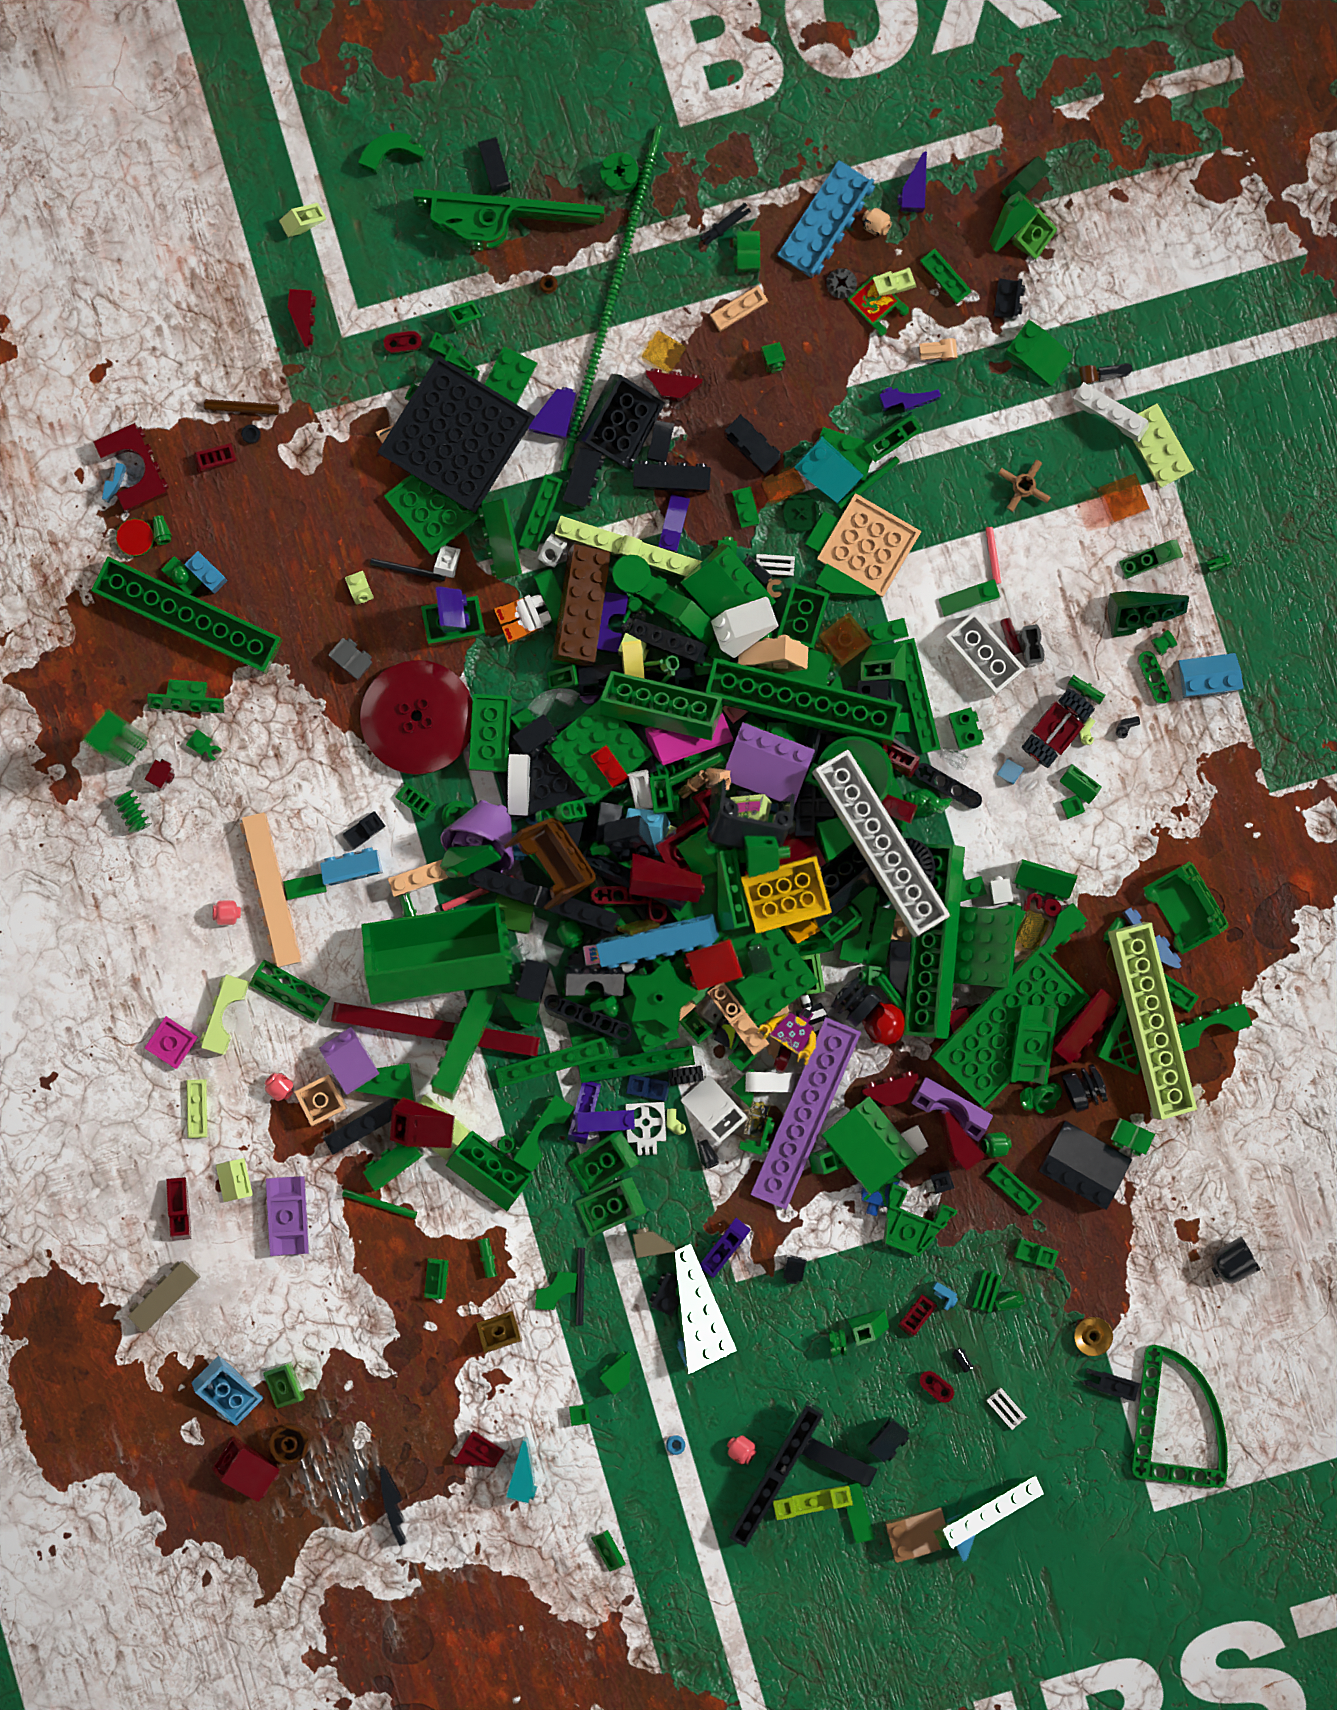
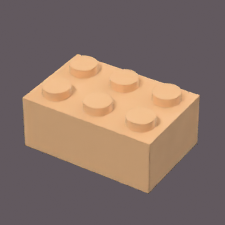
(776, 655)

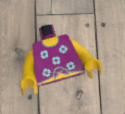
(793, 1033)

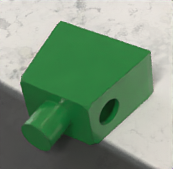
(763, 854)

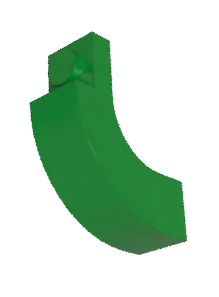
(386, 145)

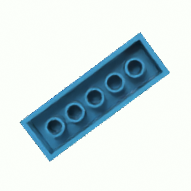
(656, 941)

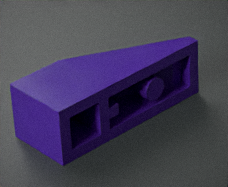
(913, 193)
(674, 523)
(604, 1121)
(725, 1247)

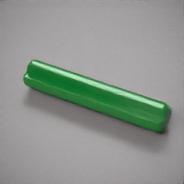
(890, 992)

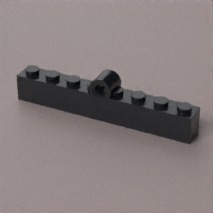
(540, 896)
(776, 1473)

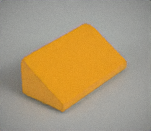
(801, 930)

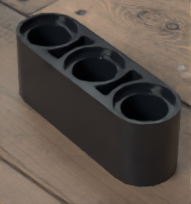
(494, 165)

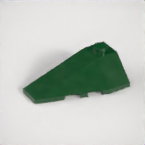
(1135, 610)

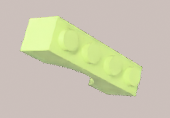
(216, 1037)

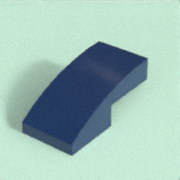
(648, 1087)

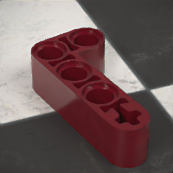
(627, 901)

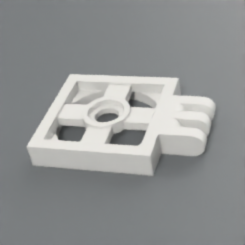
(647, 1141)

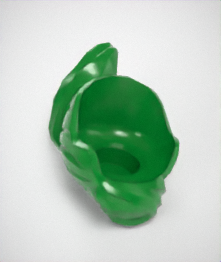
(926, 802)
(1041, 1098)

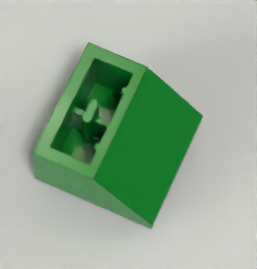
(884, 663)

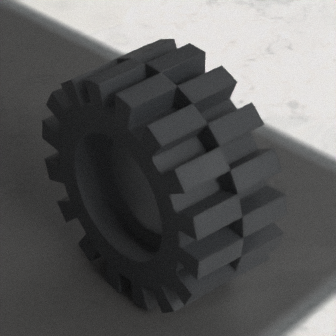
(685, 1075)

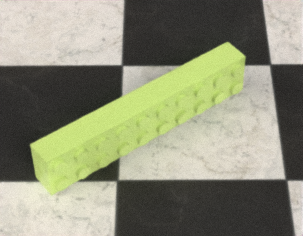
(1152, 1020)

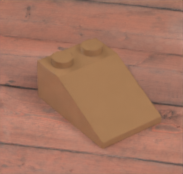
(914, 1534)

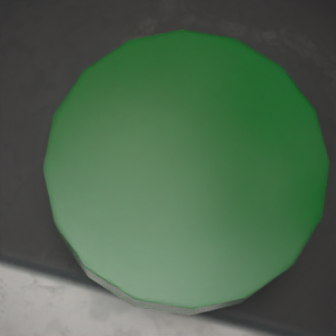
(631, 573)

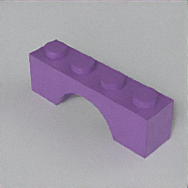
(971, 1117)

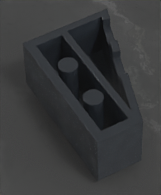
(752, 445)

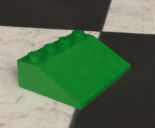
(501, 539)
(723, 583)
(869, 1145)

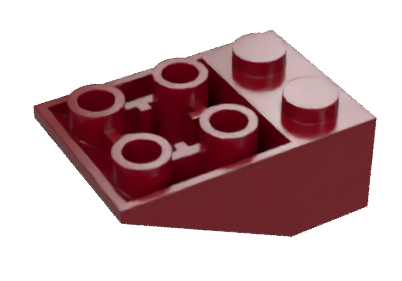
(421, 1125)

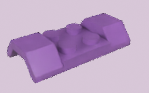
(287, 1215)

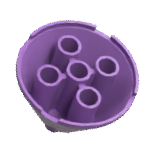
(483, 826)

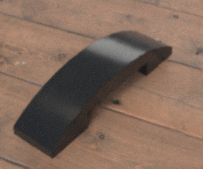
(839, 1461)

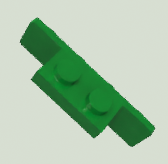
(186, 696)

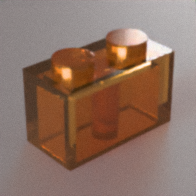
(782, 486)

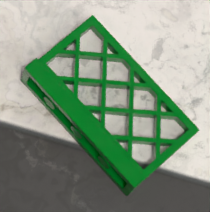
(1111, 1035)

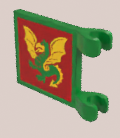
(875, 307)

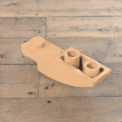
(738, 1018)

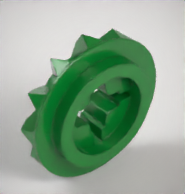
(452, 808)

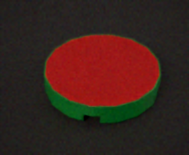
(135, 537)

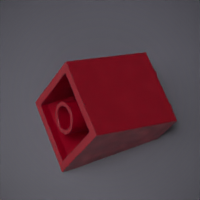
(245, 1469)

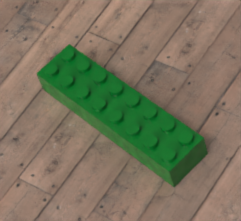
(116, 739)

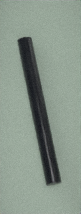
(406, 569)
(580, 1285)

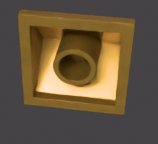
(499, 1332)

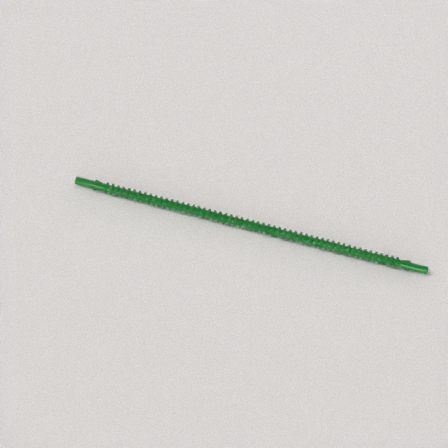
(653, 148)

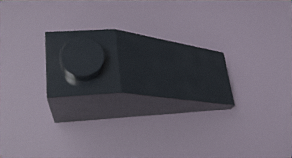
(899, 967)

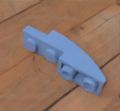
(1166, 956)

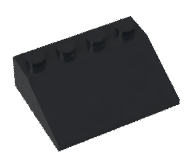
(620, 420)
(1085, 1165)

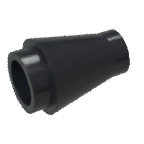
(707, 1155)

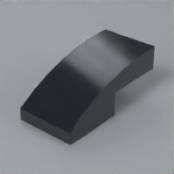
(660, 441)
(363, 830)

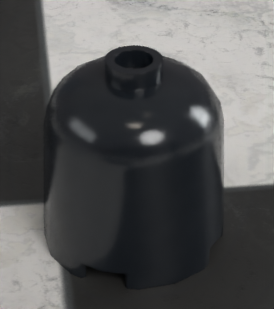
(1234, 1262)

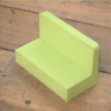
(234, 1180)

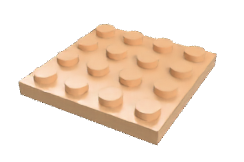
(869, 544)

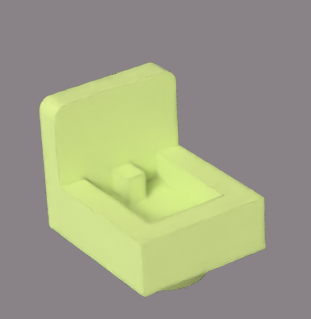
(359, 588)

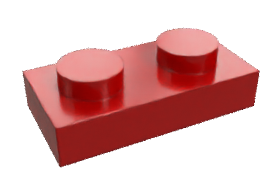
(609, 766)

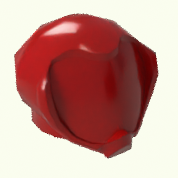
(884, 1024)

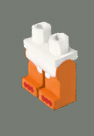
(528, 619)

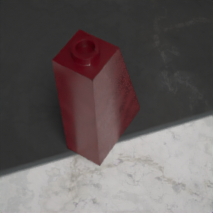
(663, 880)

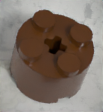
(280, 1448)

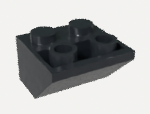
(628, 837)

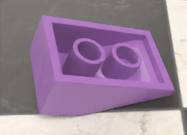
(349, 1060)

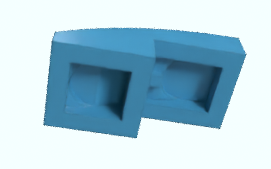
(112, 487)

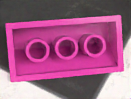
(673, 746)

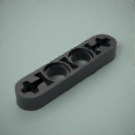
(949, 783)

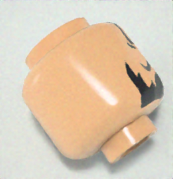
(876, 222)

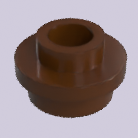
(548, 278)

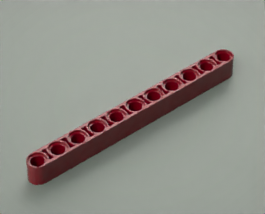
(430, 1028)

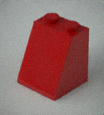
(713, 965)

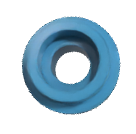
(675, 1451)

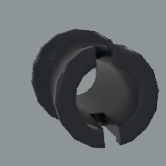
(962, 1359)

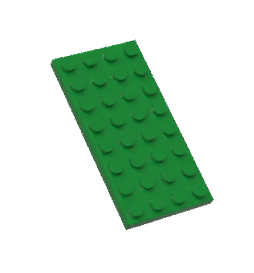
(787, 964)
(982, 1047)

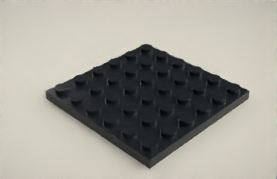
(456, 434)

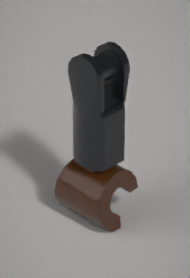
(1090, 374)

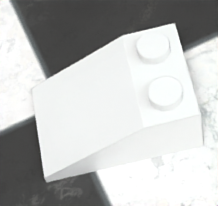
(744, 626)

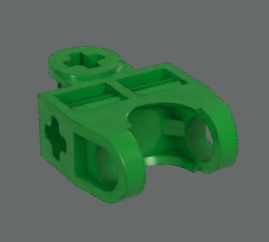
(566, 812)

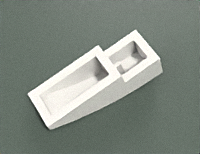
(518, 784)

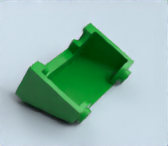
(1187, 907)

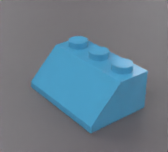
(1210, 675)
(351, 867)

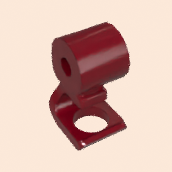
(1050, 906)

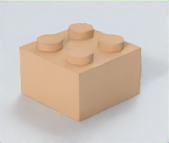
(321, 1100)

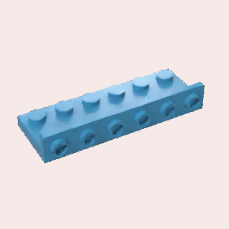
(826, 219)

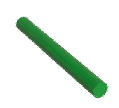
(869, 482)
(379, 1203)

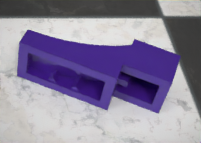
(893, 398)
(585, 1103)

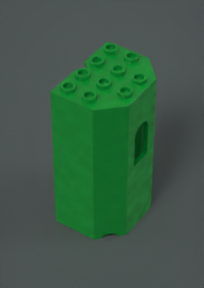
(436, 953)

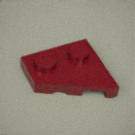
(479, 1452)

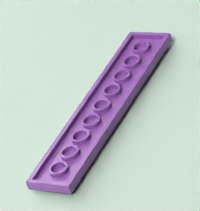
(805, 1113)

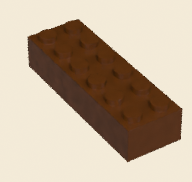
(581, 605)

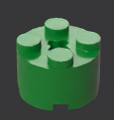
(609, 177)

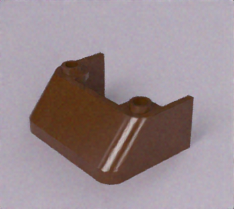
(558, 856)

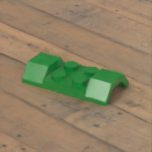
(1033, 1043)

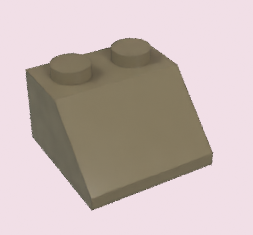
(650, 1243)

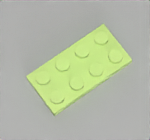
(1162, 449)

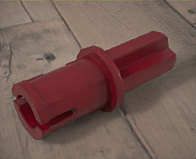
(1010, 636)

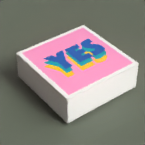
(591, 955)

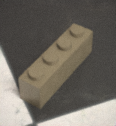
(164, 1296)

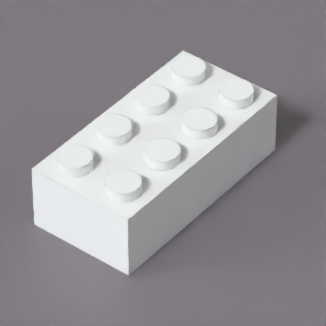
(984, 653)

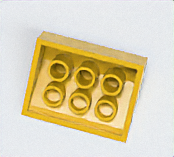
(786, 895)

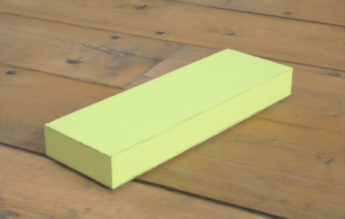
(197, 1108)

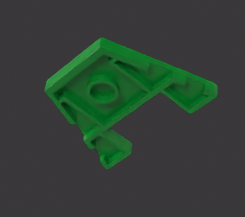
(443, 347)
(909, 1230)

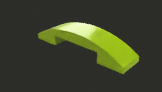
(812, 1502)

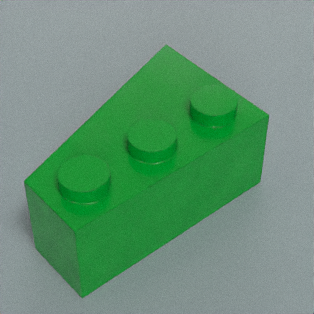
(686, 616)

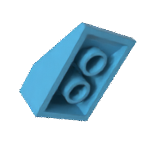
(226, 1390)

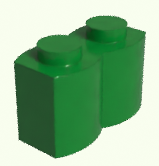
(747, 251)
(1132, 1136)

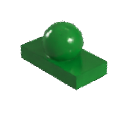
(181, 576)
(608, 1005)

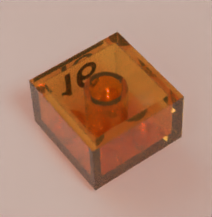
(1123, 499)
(845, 640)

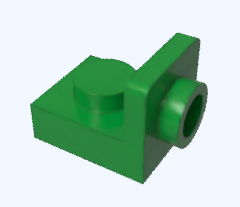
(869, 973)

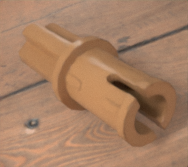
(694, 784)

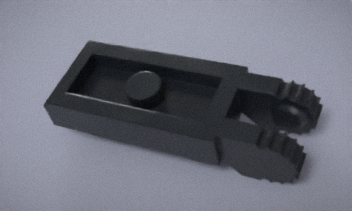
(1114, 1385)

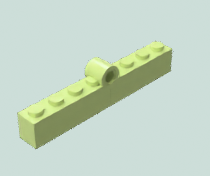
(625, 545)

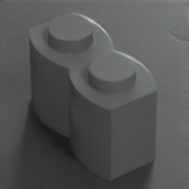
(1033, 651)
(350, 658)

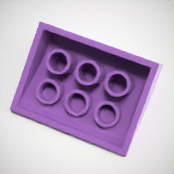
(768, 763)

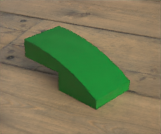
(304, 886)
(1035, 1253)

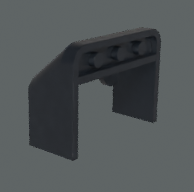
(729, 829)

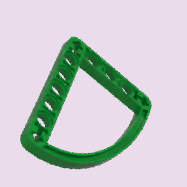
(1150, 1466)

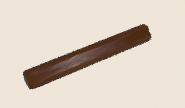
(243, 407)

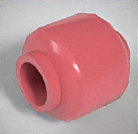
(226, 912)
(279, 1086)
(741, 1450)

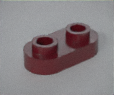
(402, 340)
(782, 1059)
(936, 1386)

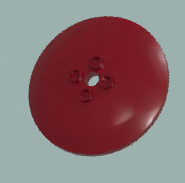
(421, 744)

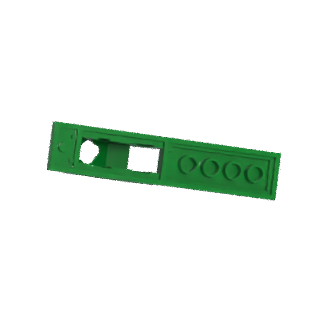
(473, 210)

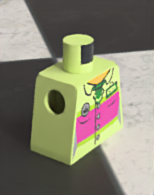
(753, 806)

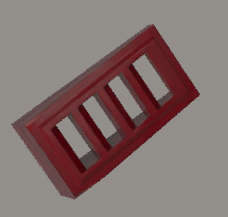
(212, 451)
(902, 754)
(908, 1330)

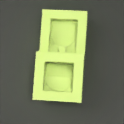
(894, 283)

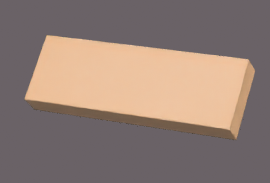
(739, 308)

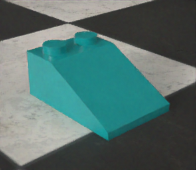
(828, 470)
(523, 1478)

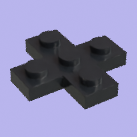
(808, 809)

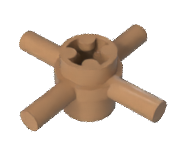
(1019, 492)

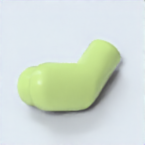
(1085, 734)
(673, 1124)

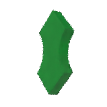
(547, 1297)

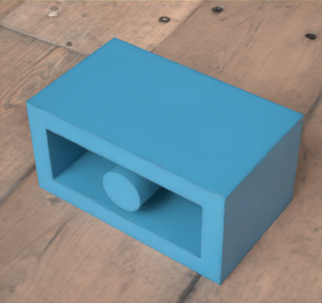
(206, 572)

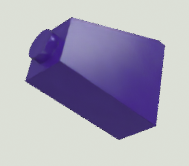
(555, 415)

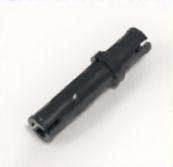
(718, 229)

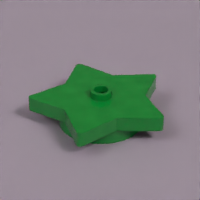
(662, 982)

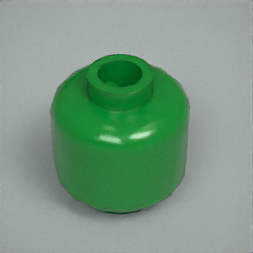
(570, 933)
(996, 1144)

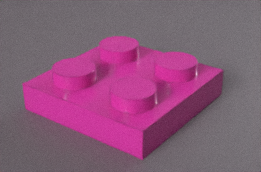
(171, 1042)

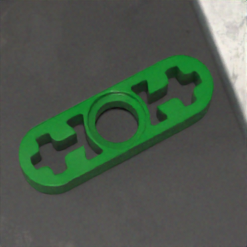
(1164, 688)

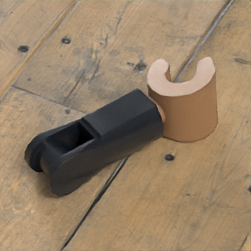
(762, 576)

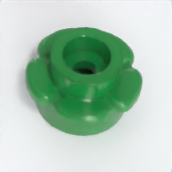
(501, 1144)

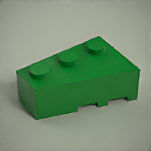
(392, 1082)

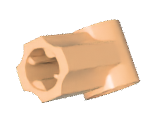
(944, 349)

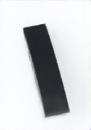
(391, 1498)

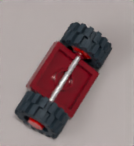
(1057, 728)

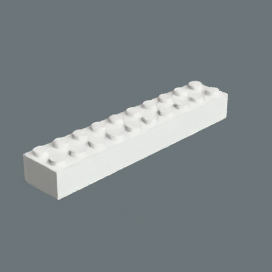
(880, 843)

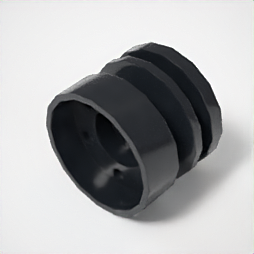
(855, 1002)
(1084, 1088)

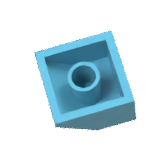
(657, 824)

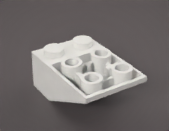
(714, 1109)

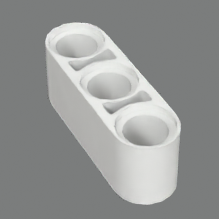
(769, 1082)

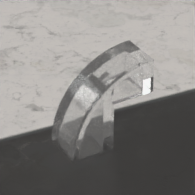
(544, 702)
(548, 951)

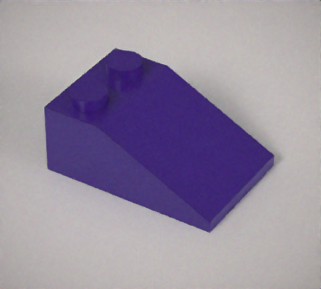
(451, 609)

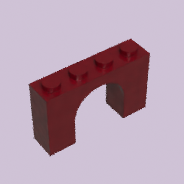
(151, 485)

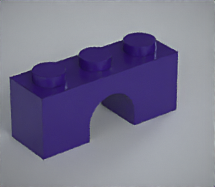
(613, 606)

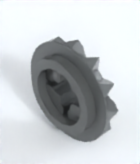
(841, 292)

